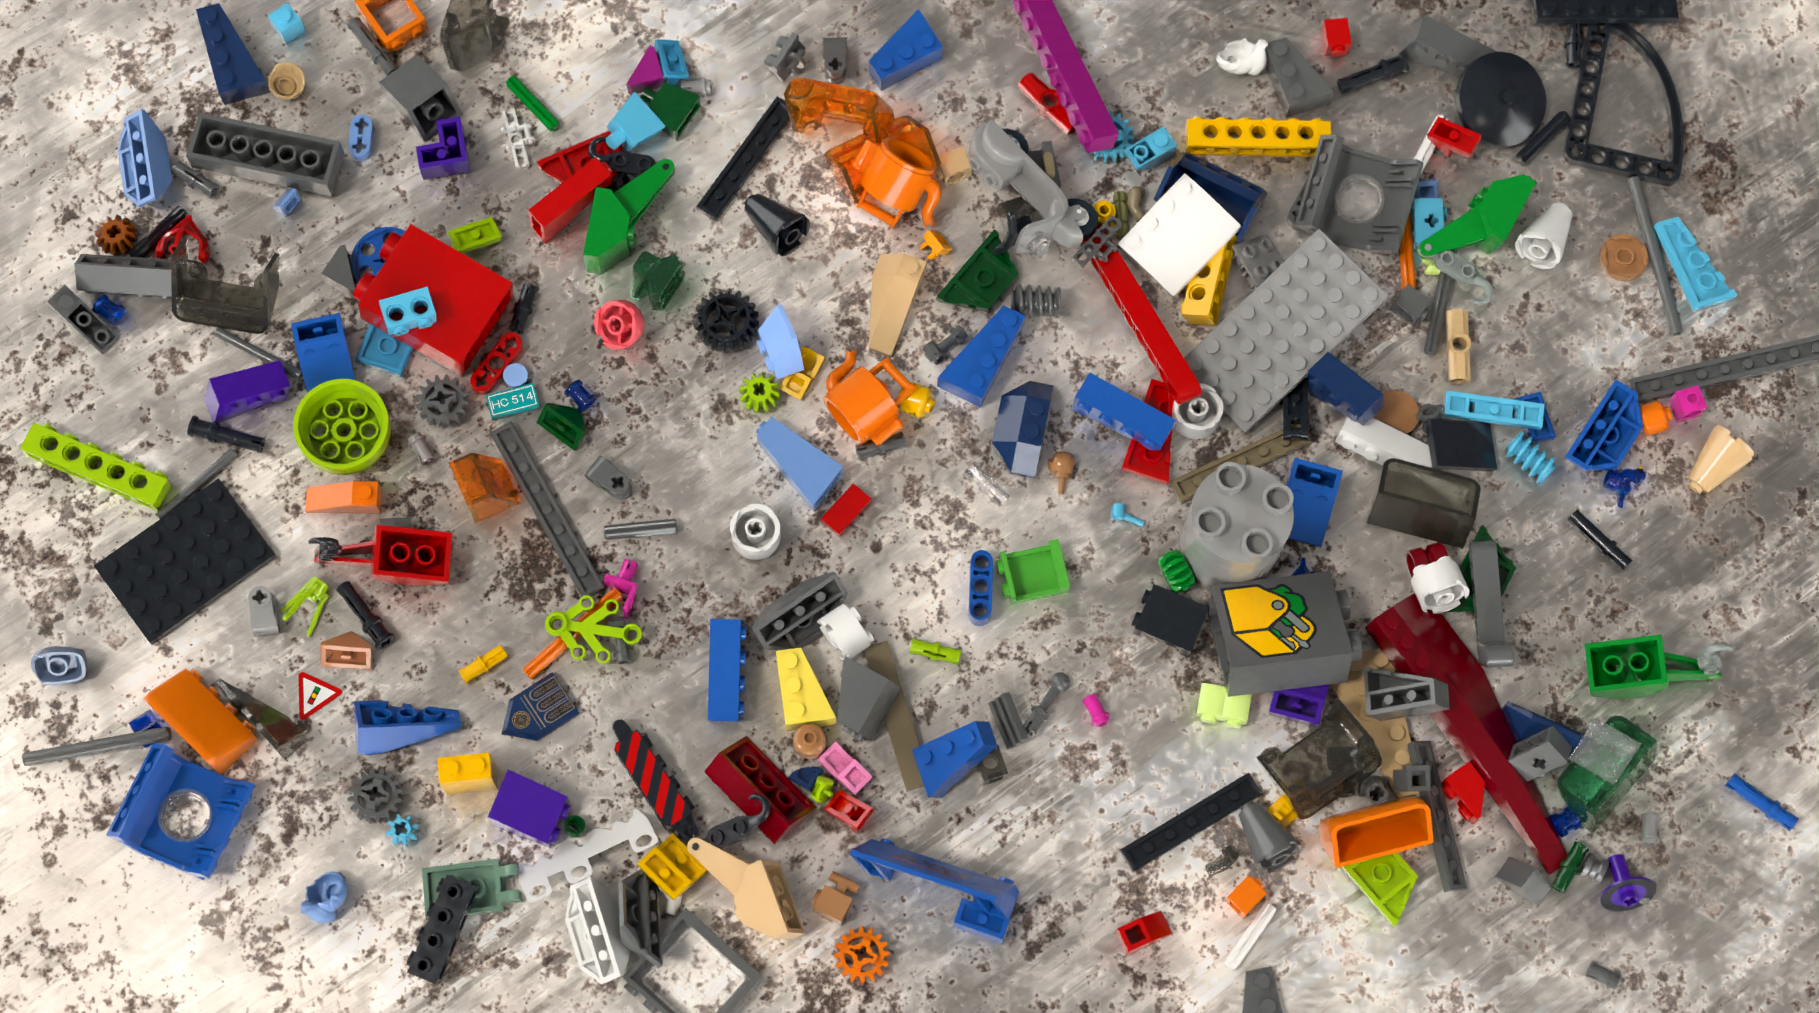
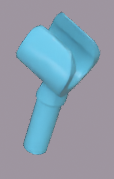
(1118, 513)

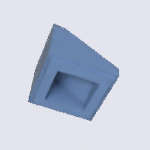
(1427, 188)
(287, 202)

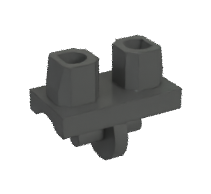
(789, 57)

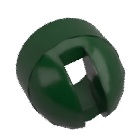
(576, 823)

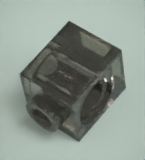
(995, 774)

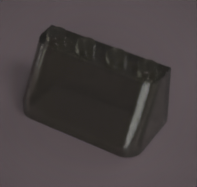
(1425, 502)

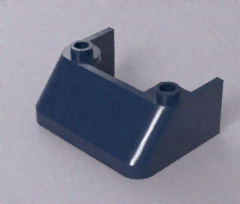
(1230, 191)

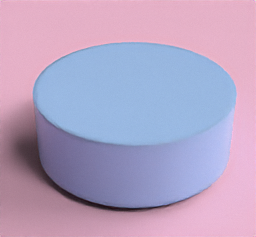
(515, 375)

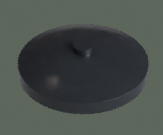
(1501, 99)

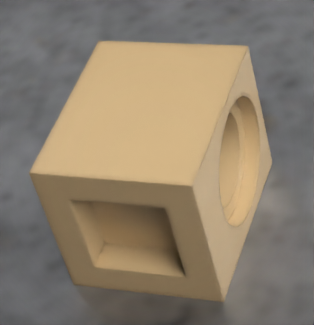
(953, 167)

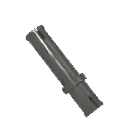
(379, 55)

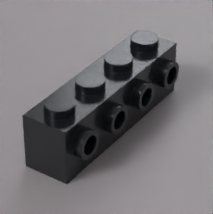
(443, 928)

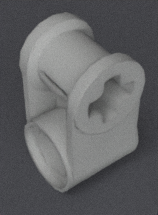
(263, 616)

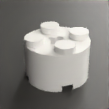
(1198, 425)
(745, 522)
(1439, 585)
(845, 632)

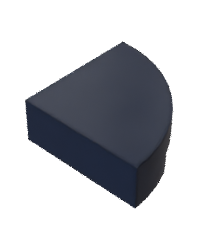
(806, 777)

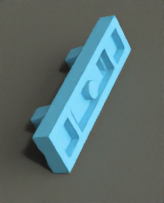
(1493, 410)

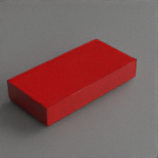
(846, 509)

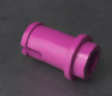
(1096, 710)

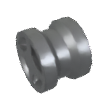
(1594, 868)

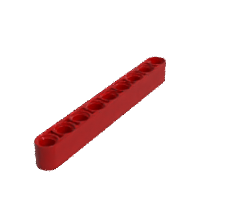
(1146, 325)

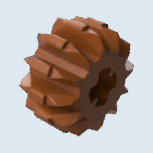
(116, 235)

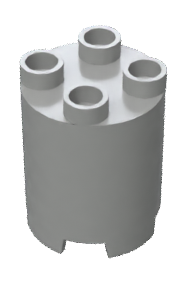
(1236, 525)

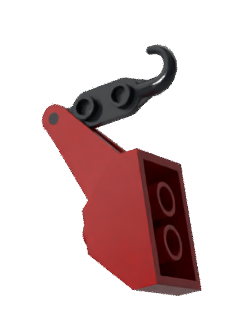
(398, 555)

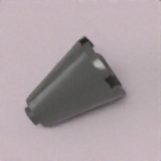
(1267, 838)

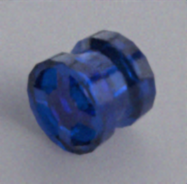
(1565, 821)

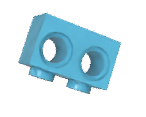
(406, 304)

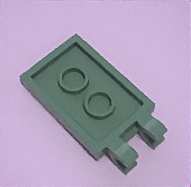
(486, 874)

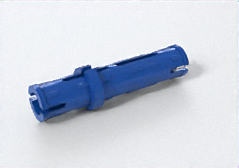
(1766, 805)

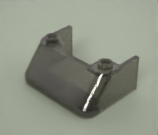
(472, 33)
(221, 303)

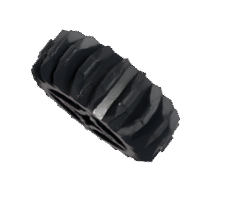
(742, 309)

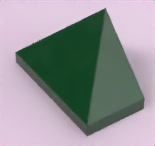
(563, 423)

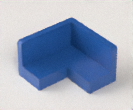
(975, 921)

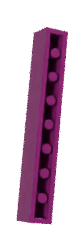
(1068, 74)

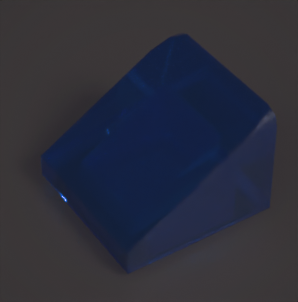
(145, 722)

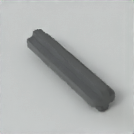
(640, 529)

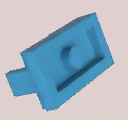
(671, 60)

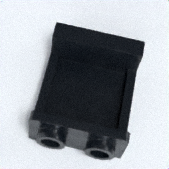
(1170, 618)

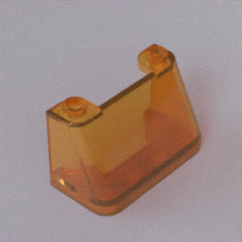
(813, 99)

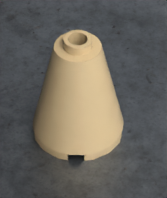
(1718, 460)

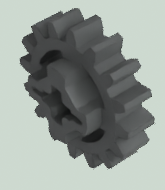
(455, 398)
(378, 784)

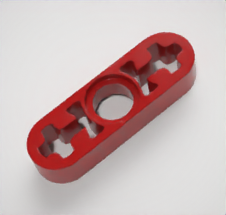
(491, 381)

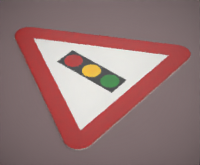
(314, 694)

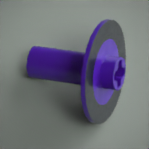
(1626, 891)

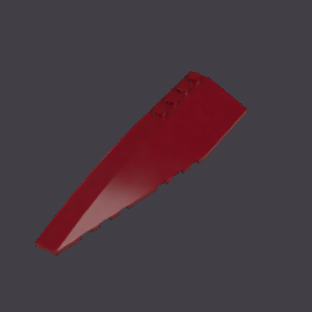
(1475, 723)

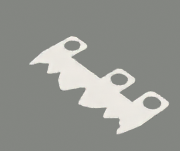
(570, 856)

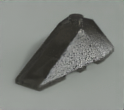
(273, 725)

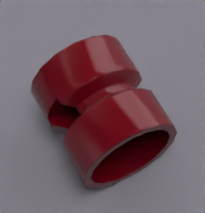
(1420, 556)

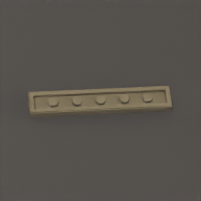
(1255, 454)
(898, 718)

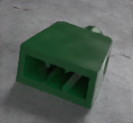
(673, 107)

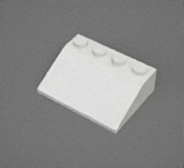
(1179, 235)

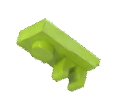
(475, 235)

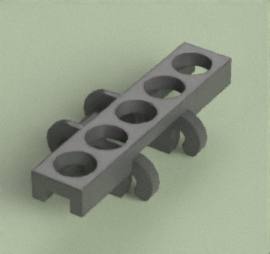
(1105, 239)

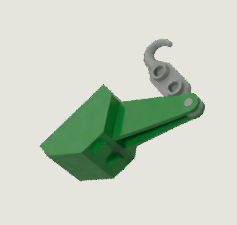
(1484, 225)
(1640, 666)

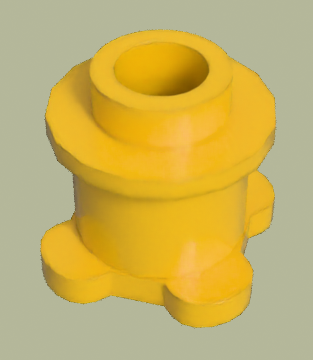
(1104, 207)

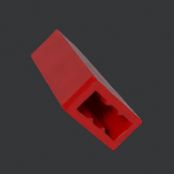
(568, 199)

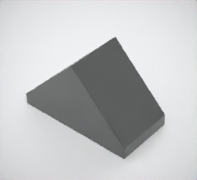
(339, 272)
(1523, 881)

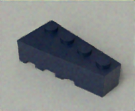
(231, 63)

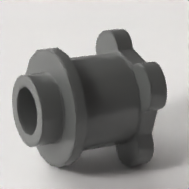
(1429, 412)

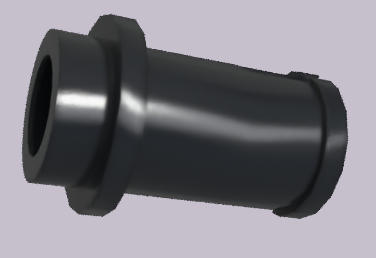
(619, 181)

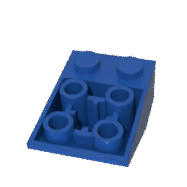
(323, 350)
(1314, 496)

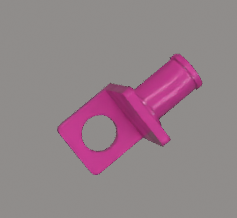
(624, 584)

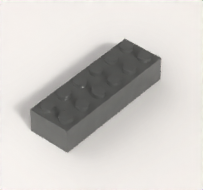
(265, 154)

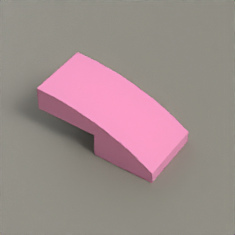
(844, 768)

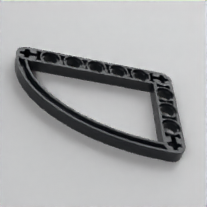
(1671, 101)

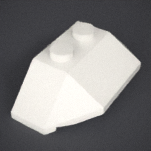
(595, 931)

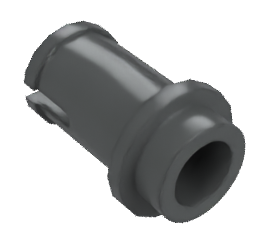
(1603, 975)

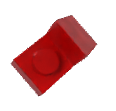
(1452, 137)
(849, 810)

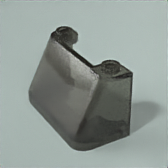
(1323, 762)

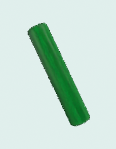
(532, 103)

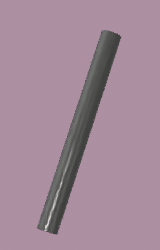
(256, 352)
(197, 483)

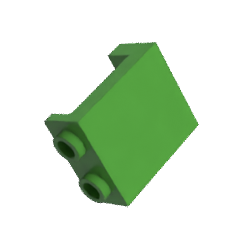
(1033, 573)

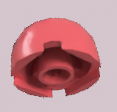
(619, 324)

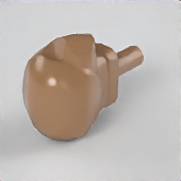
(1062, 466)

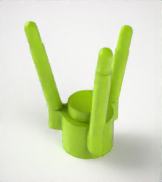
(313, 591)

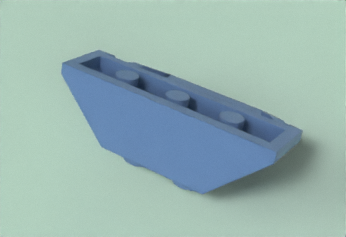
(143, 159)

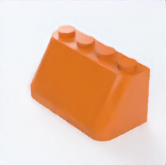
(202, 719)
(1376, 831)

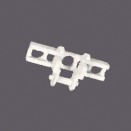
(514, 126)

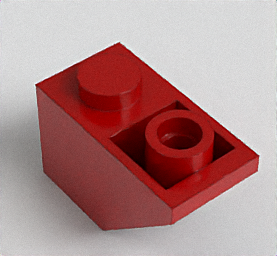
(1467, 791)
(1143, 932)

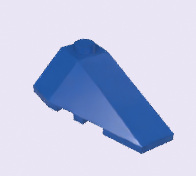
(386, 727)

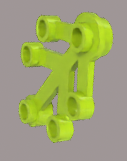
(589, 628)

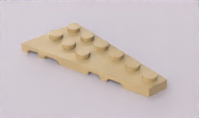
(1389, 735)

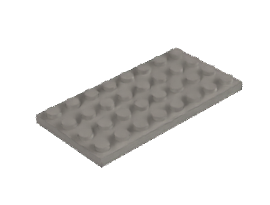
(1284, 329)

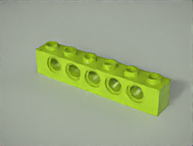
(151, 495)

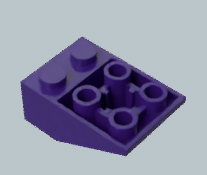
(1300, 704)

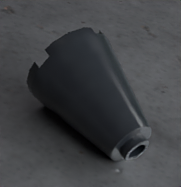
(777, 223)

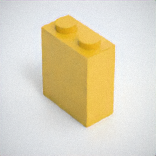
(467, 773)

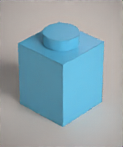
(286, 23)

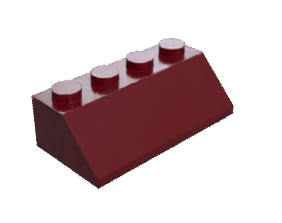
(747, 771)

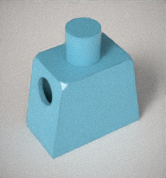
(633, 125)

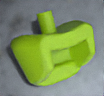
(822, 789)

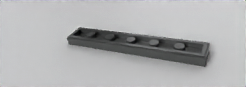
(1444, 840)

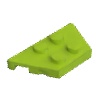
(1385, 882)

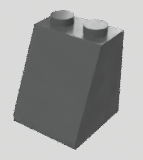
(420, 96)
(864, 700)

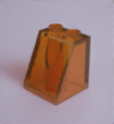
(484, 485)

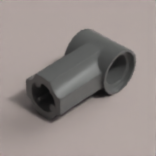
(1374, 789)

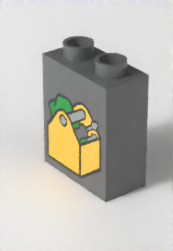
(1282, 633)

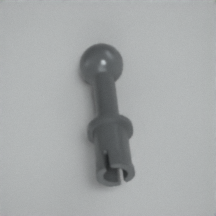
(1059, 683)

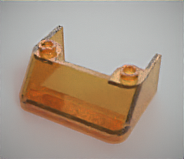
(842, 156)

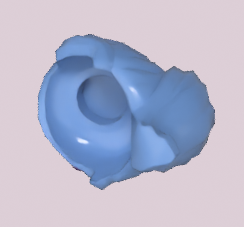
(325, 897)

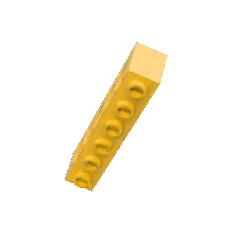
(1247, 144)

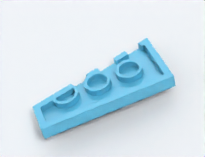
(1696, 275)

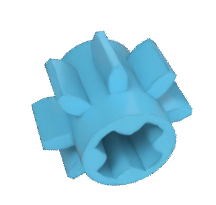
(404, 838)

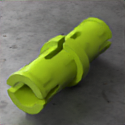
(935, 651)

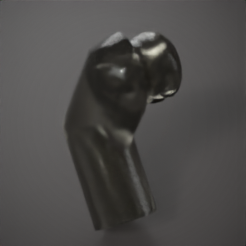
(1224, 863)

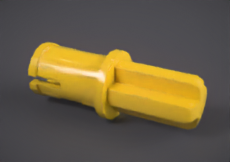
(482, 664)

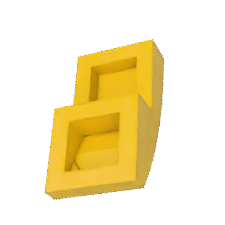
(799, 383)

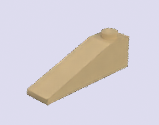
(892, 297)

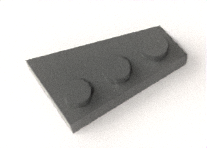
(1260, 992)

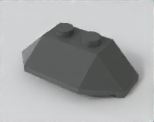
(793, 617)
(641, 917)

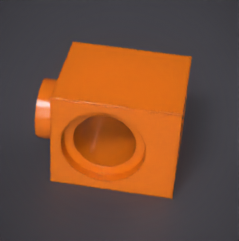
(1246, 896)

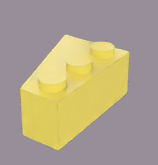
(801, 692)

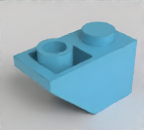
(1152, 150)

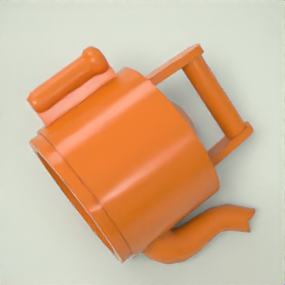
(898, 177)
(864, 402)

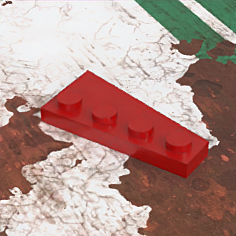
(1145, 462)

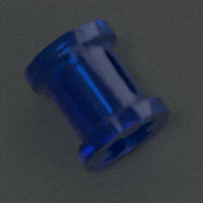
(100, 307)
(580, 395)

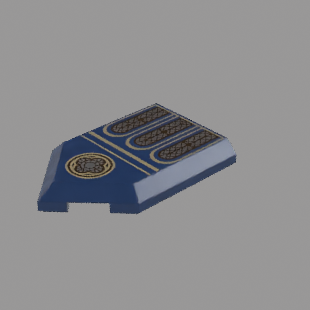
(538, 710)

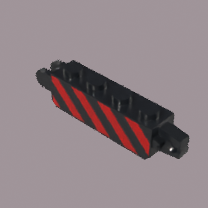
(653, 782)

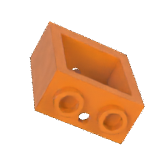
(398, 38)

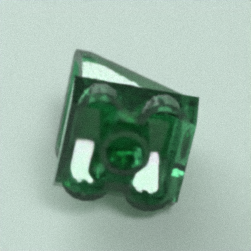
(656, 279)

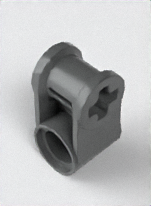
(835, 58)
(606, 476)

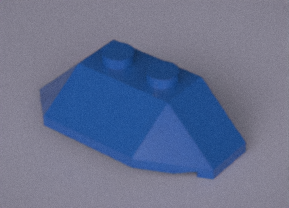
(1608, 431)

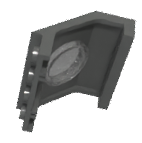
(1358, 197)

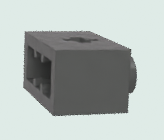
(1540, 753)

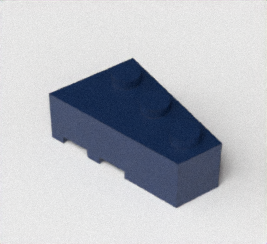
(1344, 389)

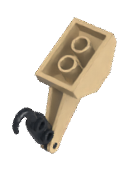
(758, 887)

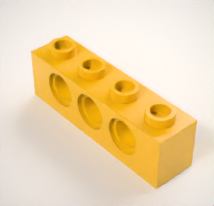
(1213, 287)

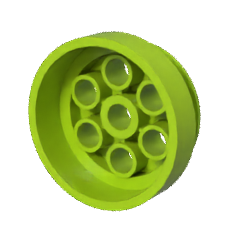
(314, 415)

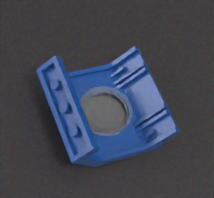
(180, 812)

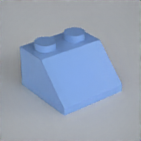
(779, 344)

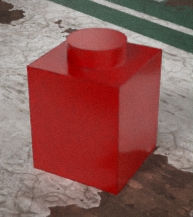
(1336, 37)

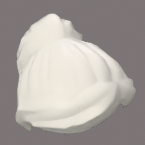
(1243, 57)

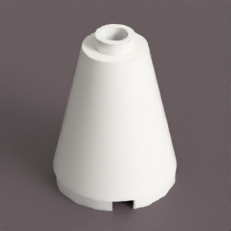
(1545, 237)

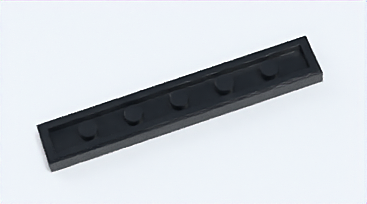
(745, 160)
(1190, 822)

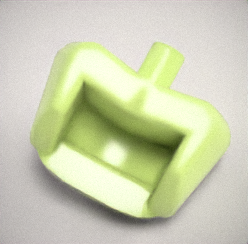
(1430, 268)

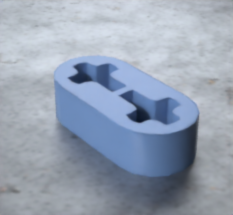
(366, 138)

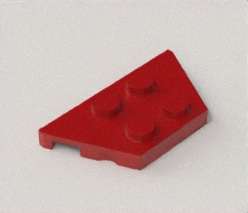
(570, 160)

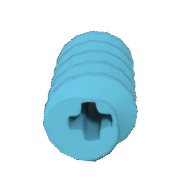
(1530, 457)

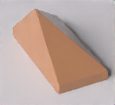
(346, 652)

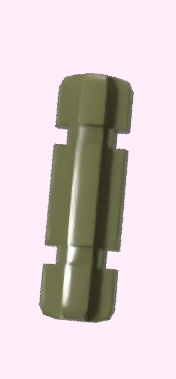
(1121, 208)

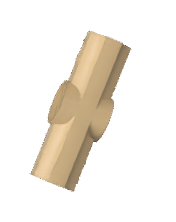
(1458, 360)

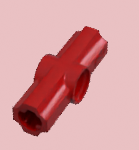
(1038, 94)

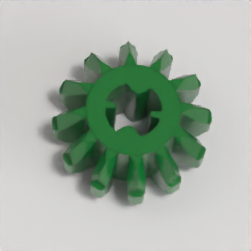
(1176, 571)

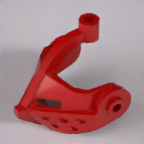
(185, 226)

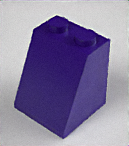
(529, 810)

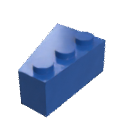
(905, 52)
(952, 755)

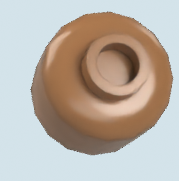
(809, 741)

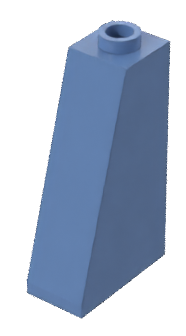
(800, 462)

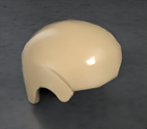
(286, 81)

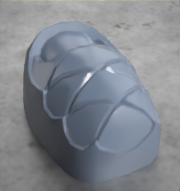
(59, 665)

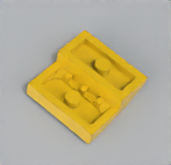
(672, 867)

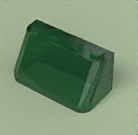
(1595, 797)

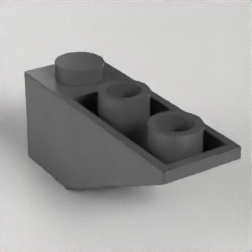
(81, 318)

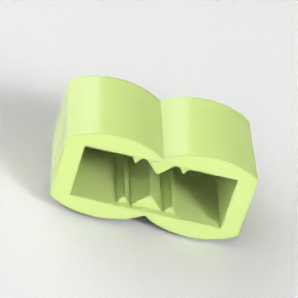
(1216, 705)

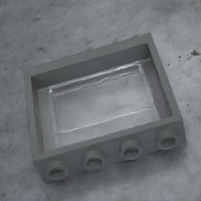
(696, 973)

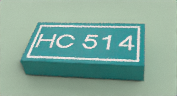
(512, 401)

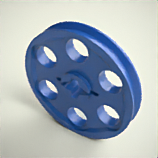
(374, 262)

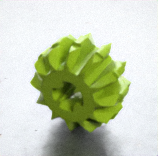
(762, 401)

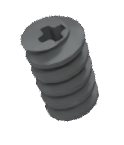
(1036, 300)

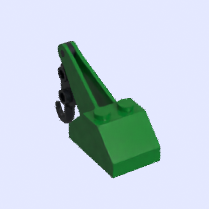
(615, 214)

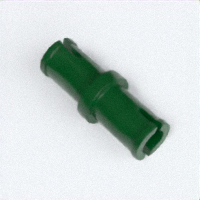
(1569, 867)

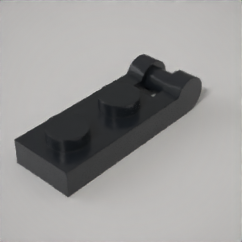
(1296, 412)

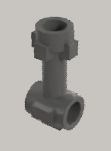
(935, 352)
(622, 655)

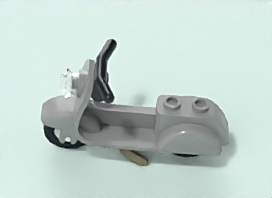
(1004, 160)

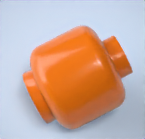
(1654, 418)

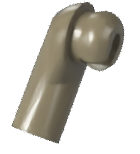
(1133, 201)

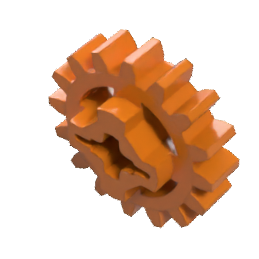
(873, 960)

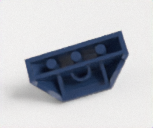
(1022, 427)
(1527, 723)

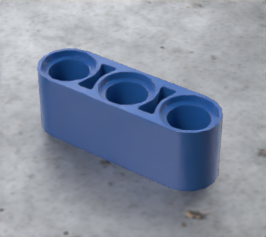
(980, 576)

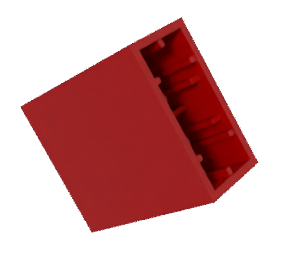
(463, 293)

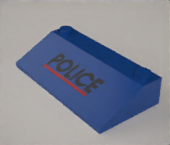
(883, 857)

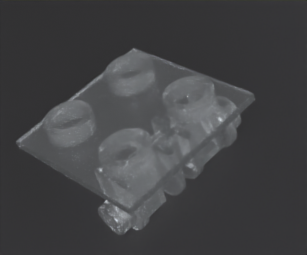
(1605, 751)

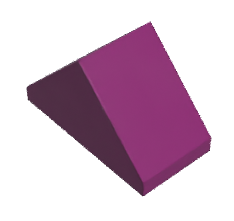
(646, 73)

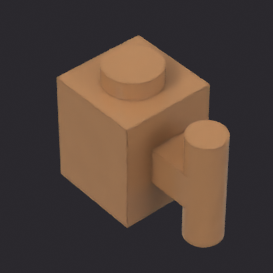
(834, 903)

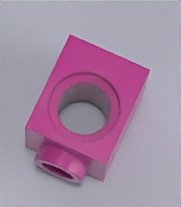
(1687, 404)

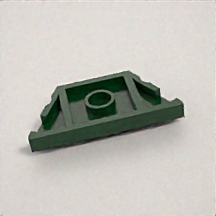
(981, 278)
(1506, 571)

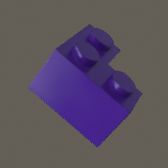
(448, 155)

